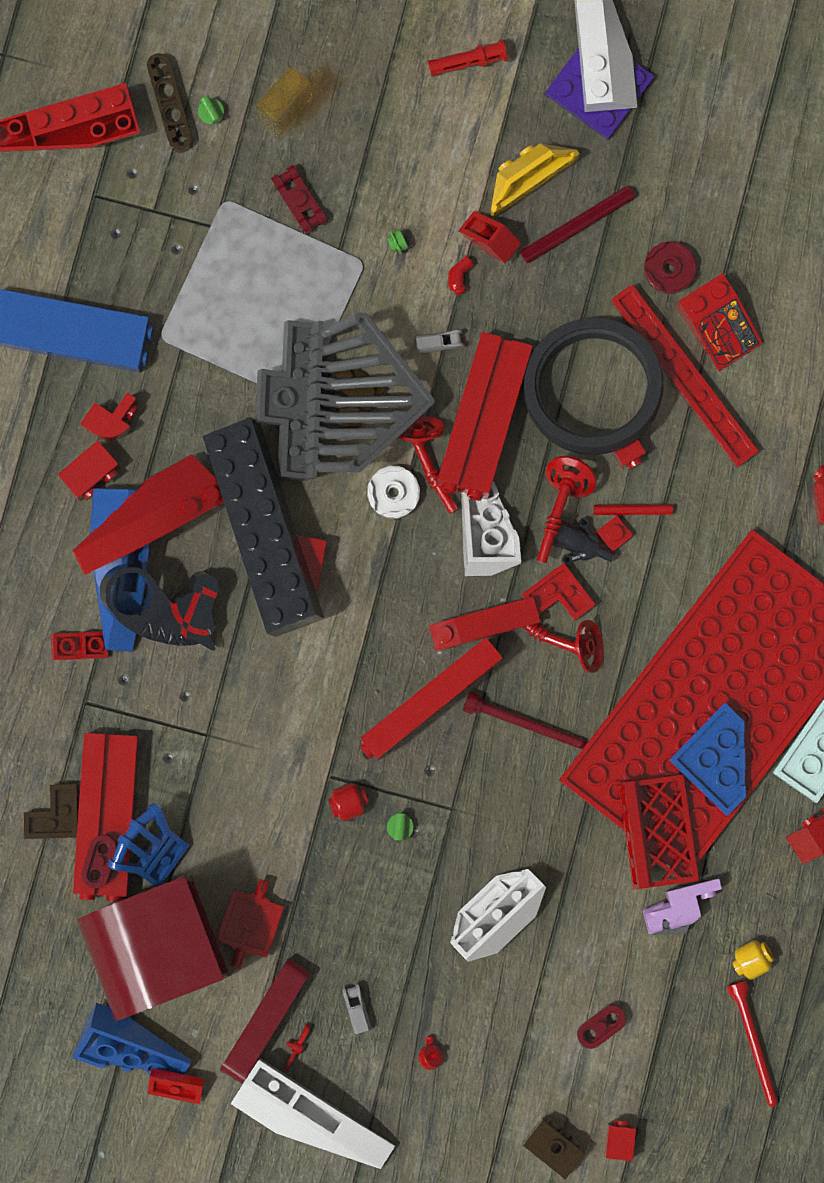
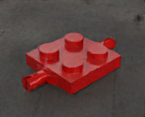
(250, 923)

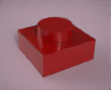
(614, 533)

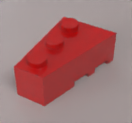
(809, 839)

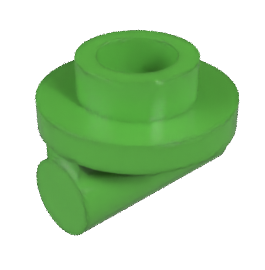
(210, 110)
(400, 827)

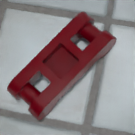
(298, 199)

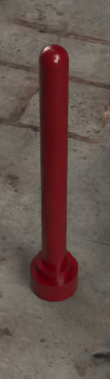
(476, 705)

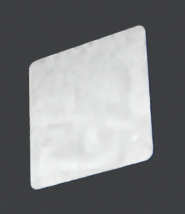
(251, 282)

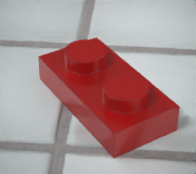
(175, 1086)

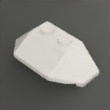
(497, 914)

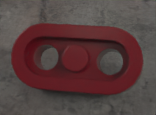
(98, 861)
(602, 1029)

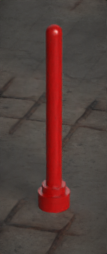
(739, 993)

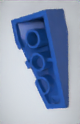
(125, 1045)

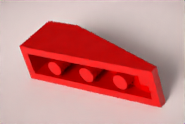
(484, 624)

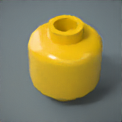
(753, 959)

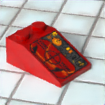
(719, 322)

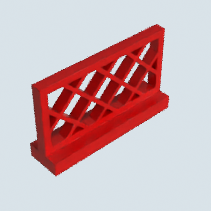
(635, 833)

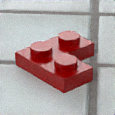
(562, 587)

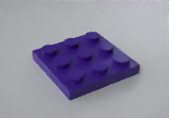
(568, 93)

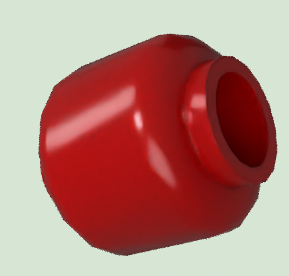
(348, 802)

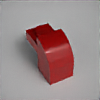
(108, 425)

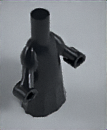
(583, 544)

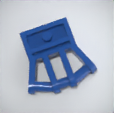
(160, 856)

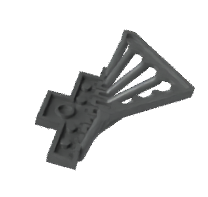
(295, 398)

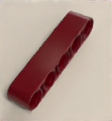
(265, 1020)

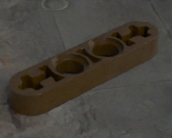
(170, 102)

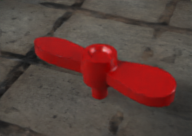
(297, 1046)

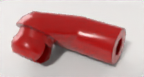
(456, 276)

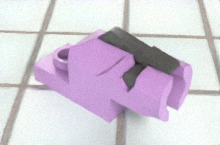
(680, 910)

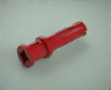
(479, 56)

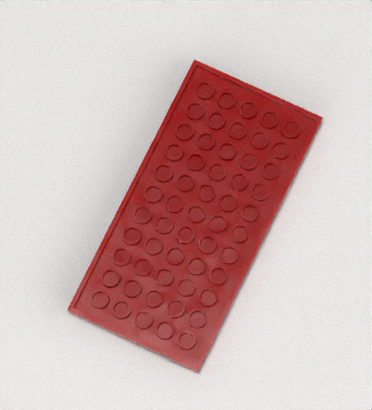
(742, 643)

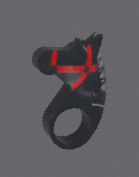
(177, 621)

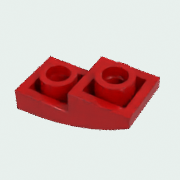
(78, 646)

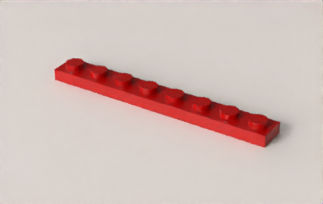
(685, 377)

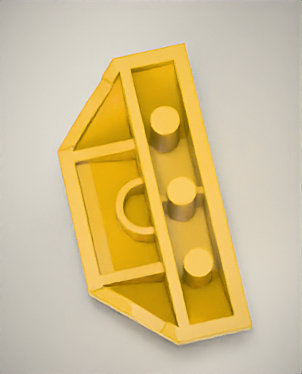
(528, 173)

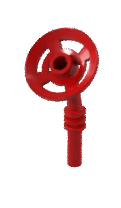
(418, 436)
(564, 487)
(582, 646)

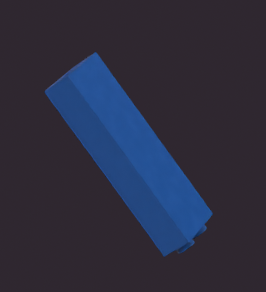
(74, 331)

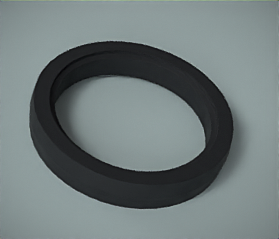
(593, 329)

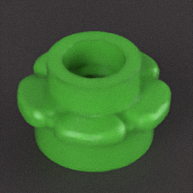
(397, 241)

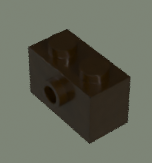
(554, 1148)

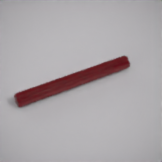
(577, 224)

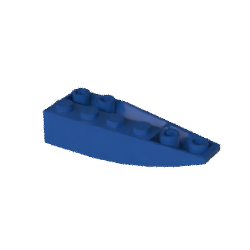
(128, 588)

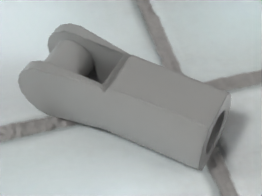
(434, 342)
(358, 1013)

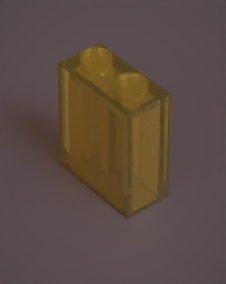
(284, 101)

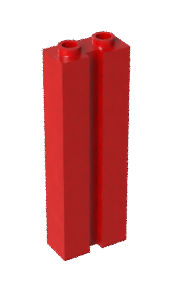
(484, 416)
(430, 699)
(105, 806)

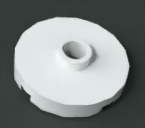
(397, 478)

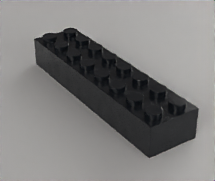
(263, 527)

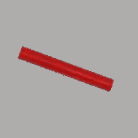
(657, 509)

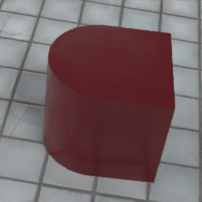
(153, 947)

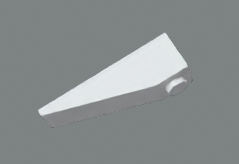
(488, 536)

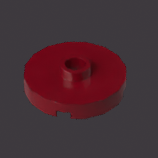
(669, 254)

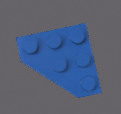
(716, 759)

